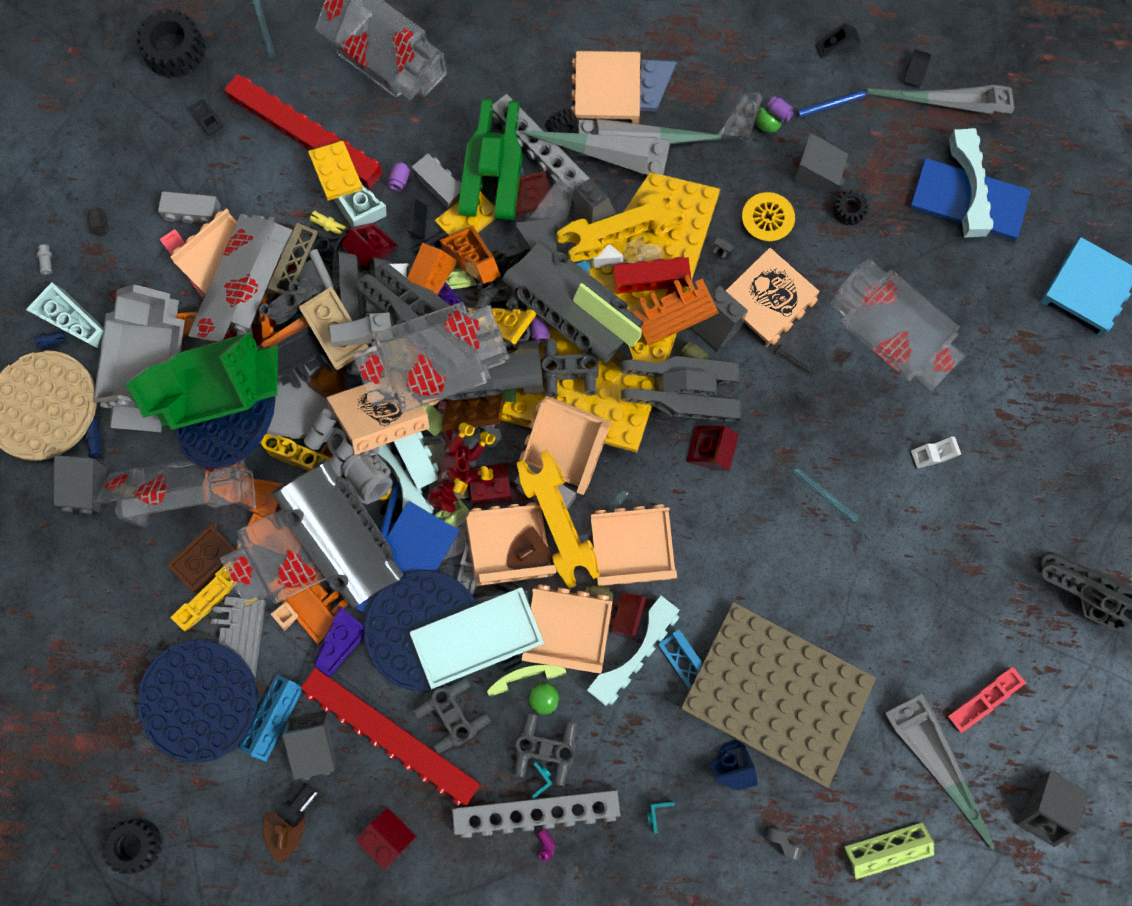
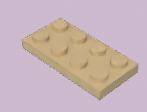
(329, 310)

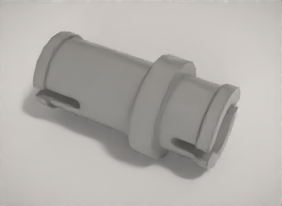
(44, 256)

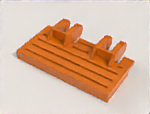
(675, 313)
(313, 612)

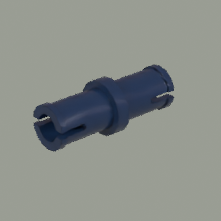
(93, 439)

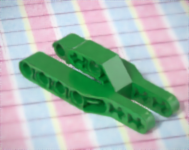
(484, 159)

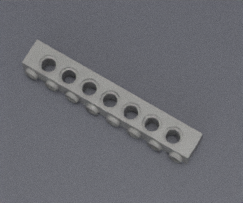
(534, 150)
(462, 816)

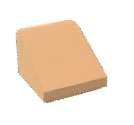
(284, 615)

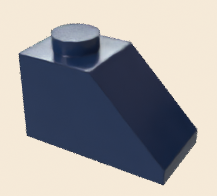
(734, 767)

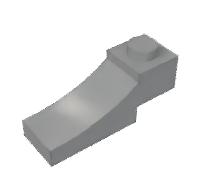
(359, 331)

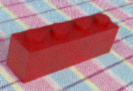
(650, 275)

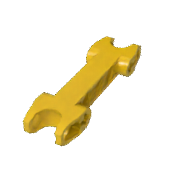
(593, 236)
(296, 455)
(545, 487)

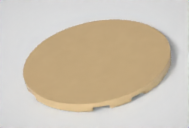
(44, 405)

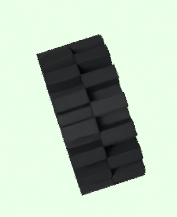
(562, 122)
(846, 216)

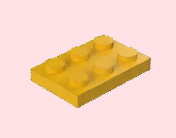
(335, 170)
(452, 222)

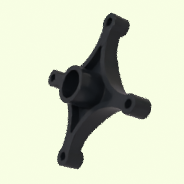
(328, 245)
(505, 262)

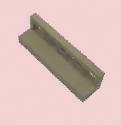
(287, 255)

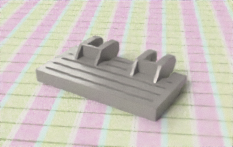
(244, 629)

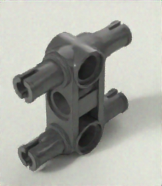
(496, 292)
(283, 309)
(569, 368)
(452, 715)
(545, 749)

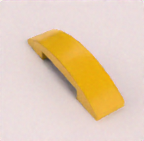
(204, 602)

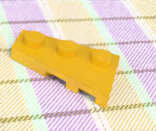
(513, 323)

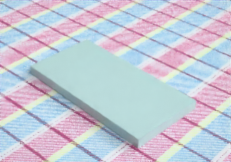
(476, 637)

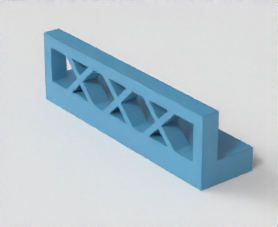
(688, 652)
(272, 719)

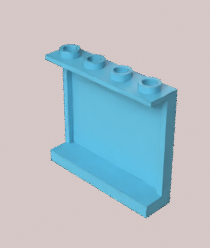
(1091, 285)

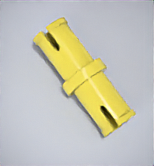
(328, 223)

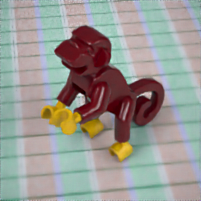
(454, 467)

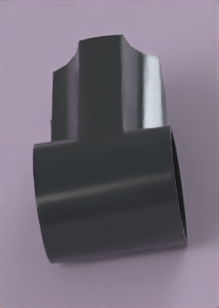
(294, 809)

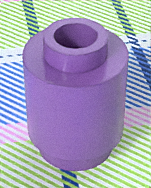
(780, 109)
(398, 176)
(539, 329)

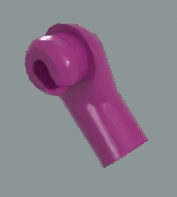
(547, 847)

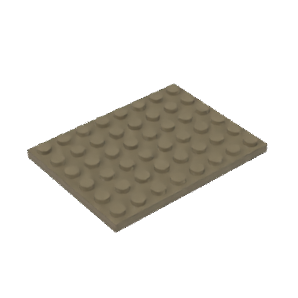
(779, 694)

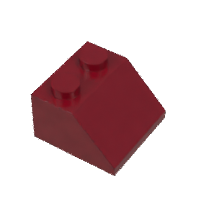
(368, 242)
(713, 447)
(492, 490)
(628, 615)
(386, 838)

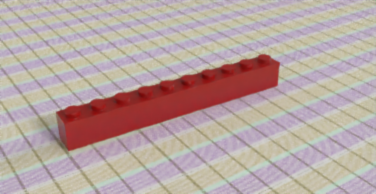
(296, 125)
(391, 737)

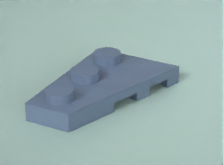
(653, 83)

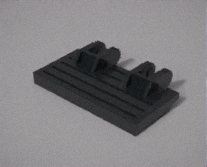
(300, 350)

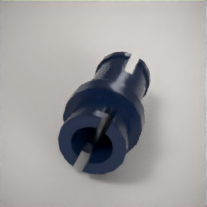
(46, 340)

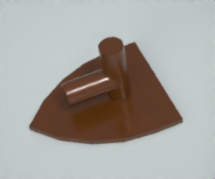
(529, 551)
(280, 836)

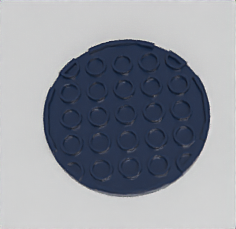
(226, 438)
(402, 608)
(197, 700)

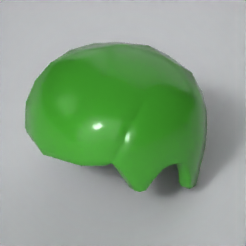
(766, 122)
(544, 698)

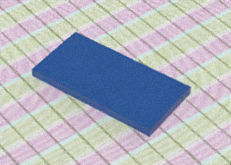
(947, 194)
(417, 542)

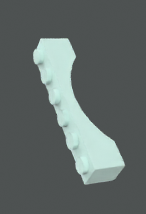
(965, 148)
(408, 489)
(608, 684)

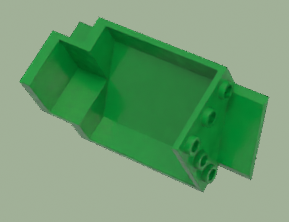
(207, 382)

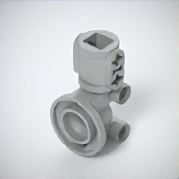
(363, 472)

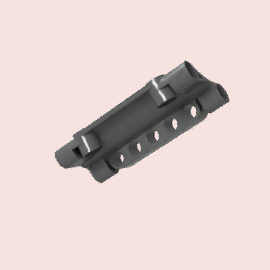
(548, 284)
(338, 533)

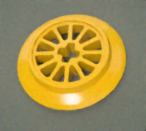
(774, 200)

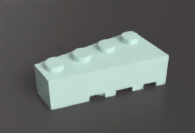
(361, 207)
(64, 312)
(417, 459)

